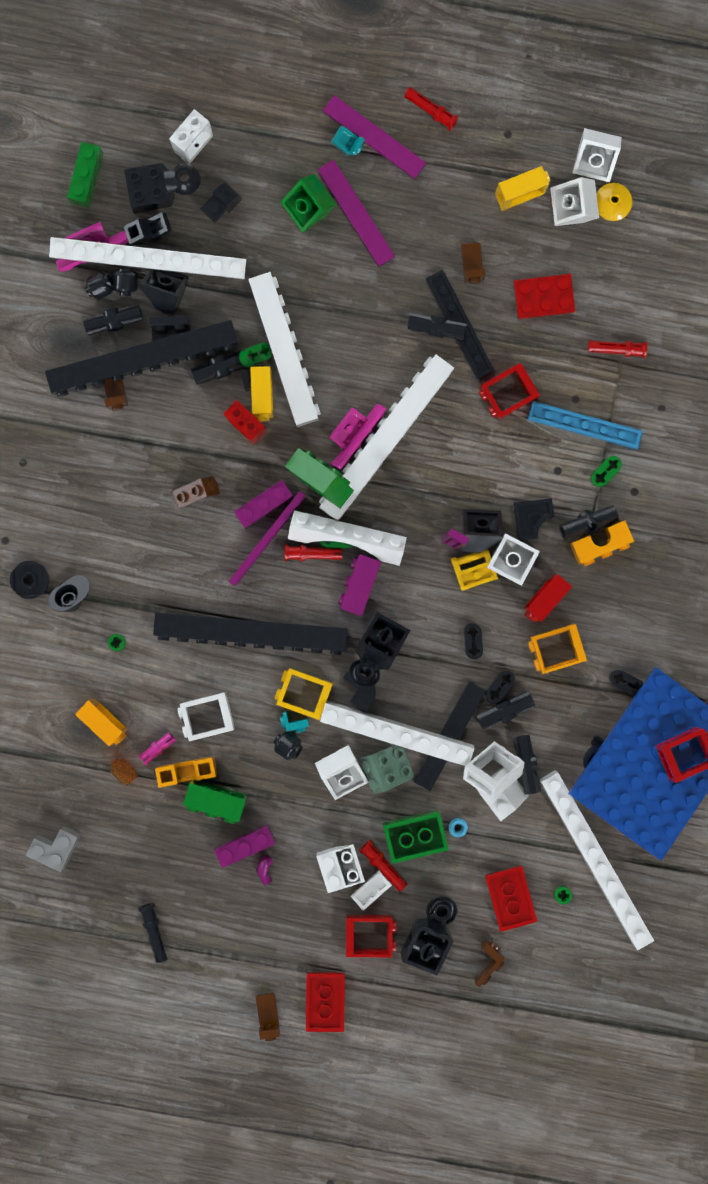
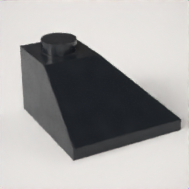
(164, 289)
(481, 528)

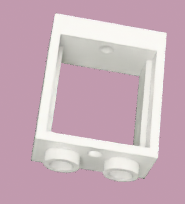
(192, 131)
(226, 713)
(484, 782)

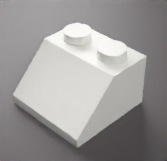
(597, 155)
(574, 202)
(513, 559)
(341, 772)
(508, 800)

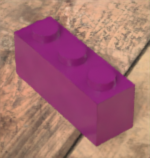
(263, 504)
(359, 584)
(245, 845)

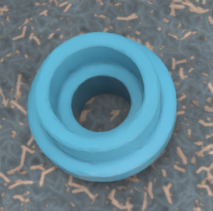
(460, 833)

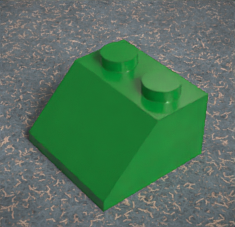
(308, 202)

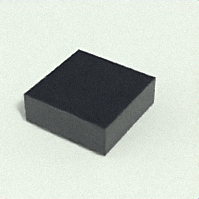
(246, 379)

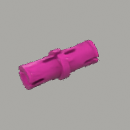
(157, 748)

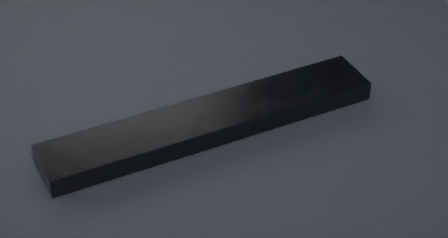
(453, 311)
(453, 729)

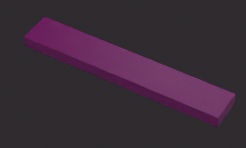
(374, 137)
(356, 213)
(268, 537)
(454, 539)

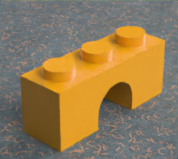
(617, 537)
(186, 771)

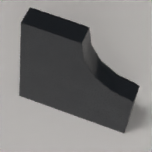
(530, 516)

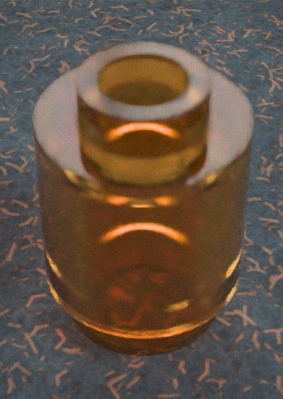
(123, 771)

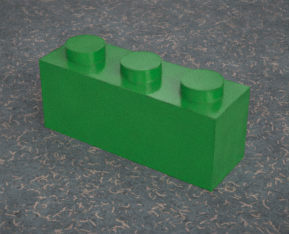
(85, 174)

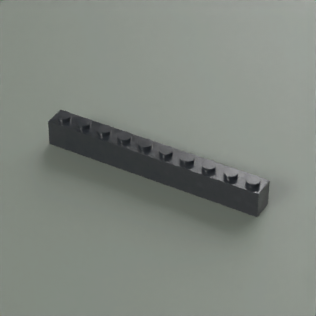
(141, 358)
(250, 632)

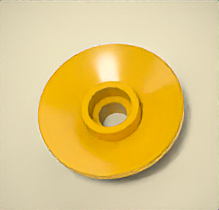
(614, 211)

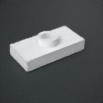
(371, 890)

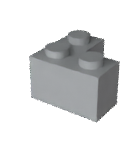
(55, 853)

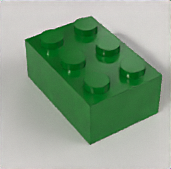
(320, 477)
(215, 801)
(415, 836)

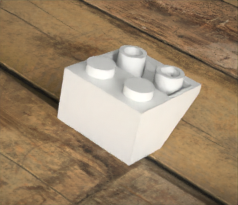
(340, 867)

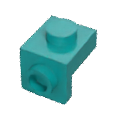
(347, 141)
(298, 725)

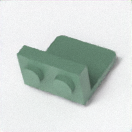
(387, 768)

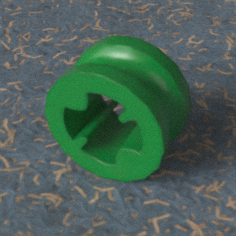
(121, 646)
(558, 898)

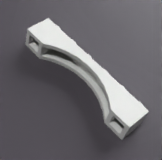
(313, 528)

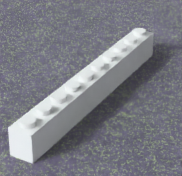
(147, 258)
(391, 430)
(596, 860)

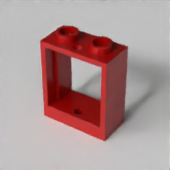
(524, 380)
(245, 422)
(546, 598)
(669, 761)
(370, 952)

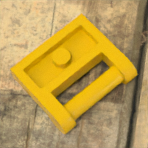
(475, 575)

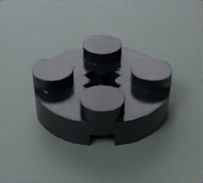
(22, 588)

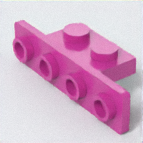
(93, 233)
(352, 431)

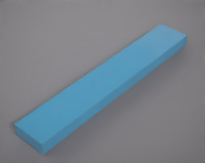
(584, 425)

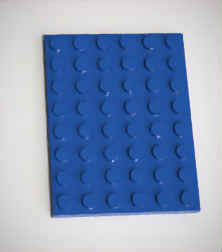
(627, 778)

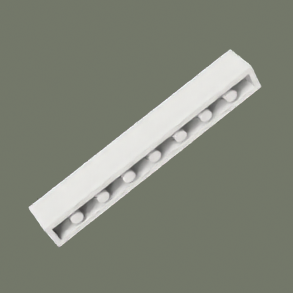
(283, 349)
(397, 733)

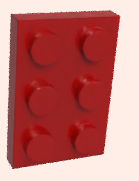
(544, 296)
(511, 898)
(325, 1001)

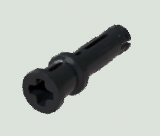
(151, 924)

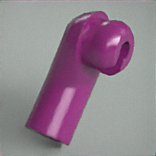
(262, 869)

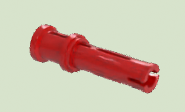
(438, 113)
(627, 349)
(302, 553)
(377, 859)

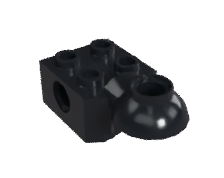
(154, 185)
(377, 650)
(430, 938)

